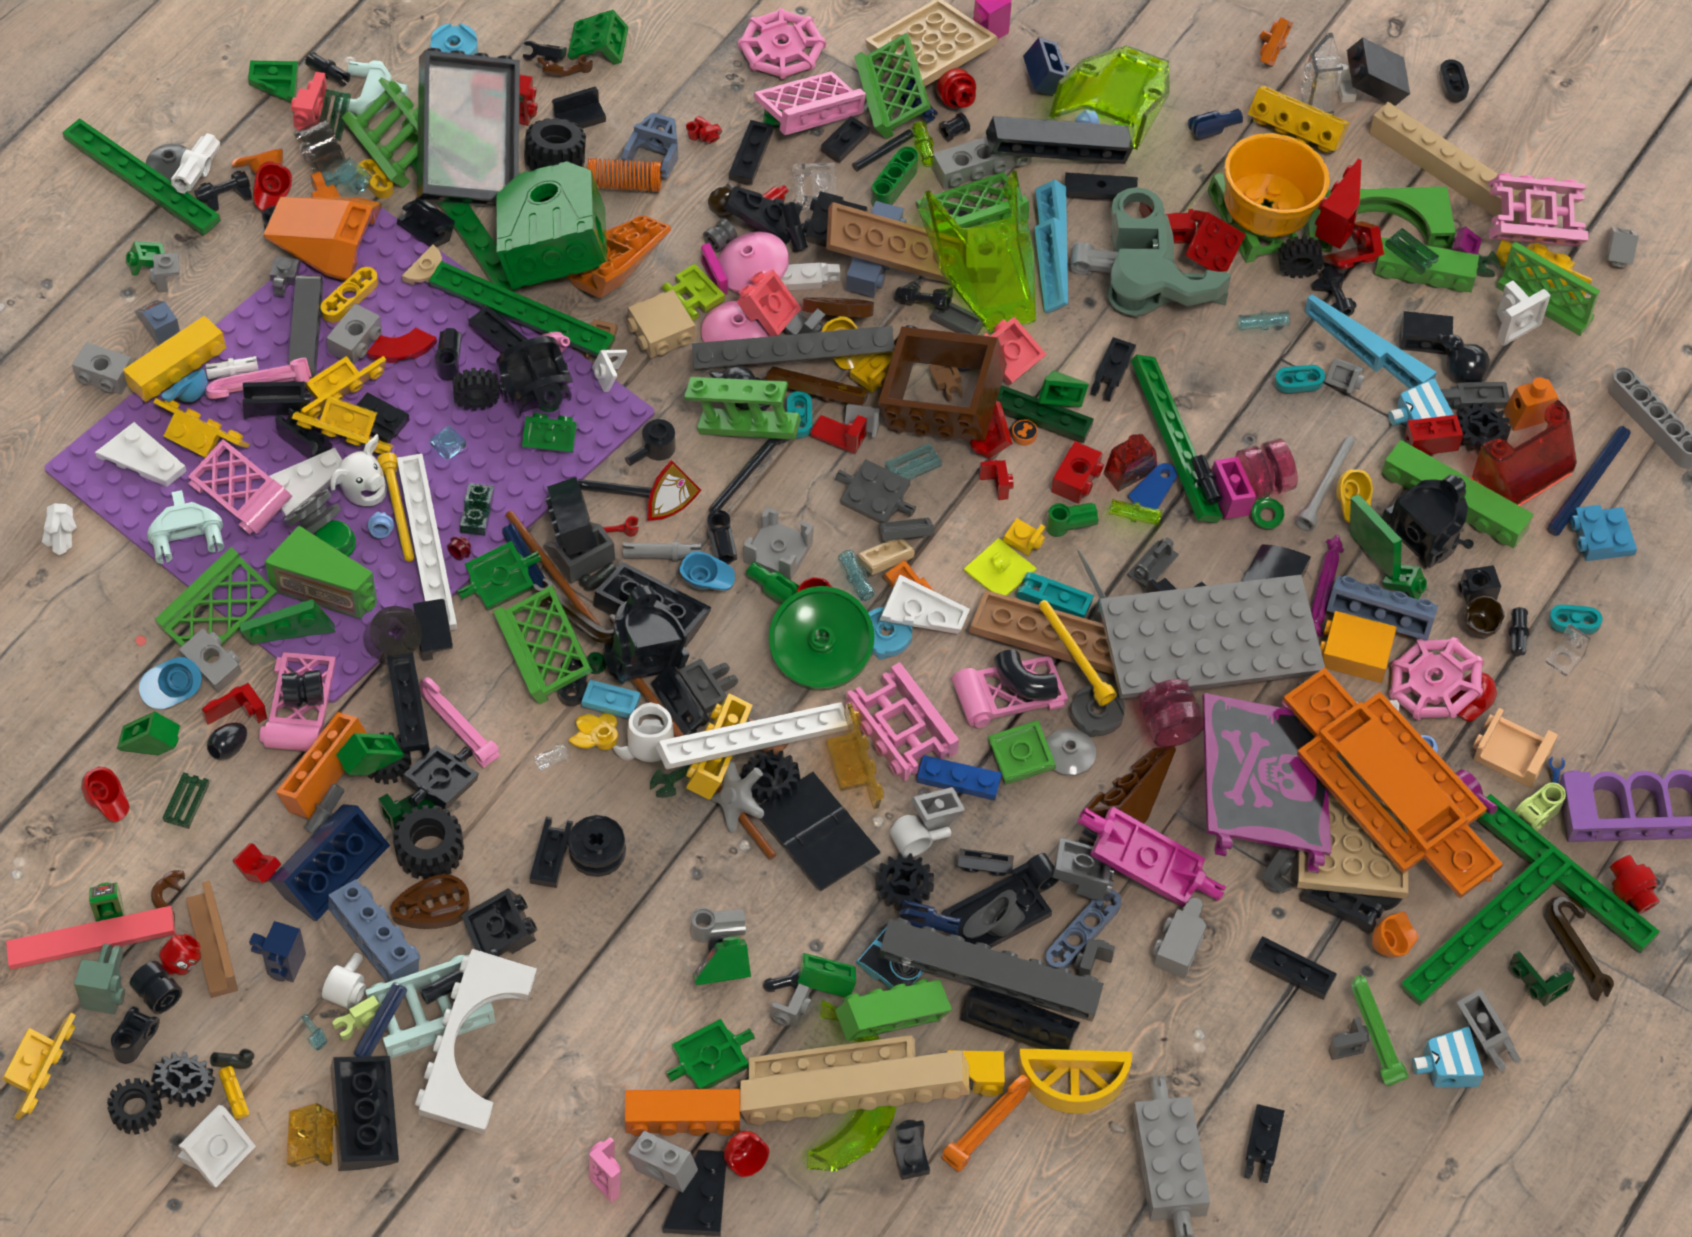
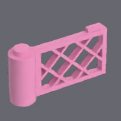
(259, 504)
(979, 703)
(292, 732)

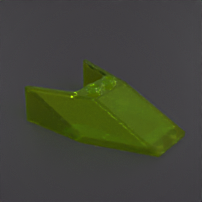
(1116, 85)
(987, 262)

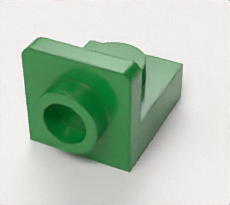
(142, 255)
(1410, 581)

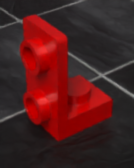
(843, 436)
(238, 697)

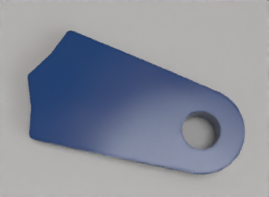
(1154, 487)

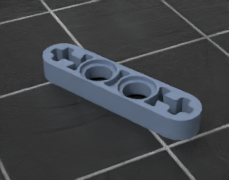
(1085, 932)

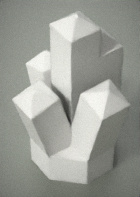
(59, 528)

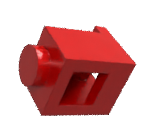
(1182, 226)

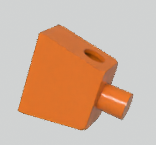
(1529, 403)

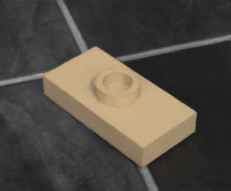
(885, 555)

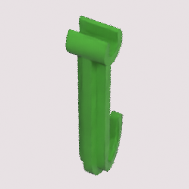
(1392, 1070)

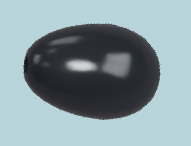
(227, 740)

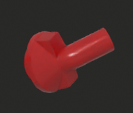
(708, 132)

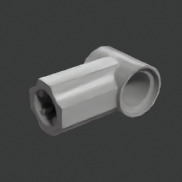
(1087, 259)
(719, 923)

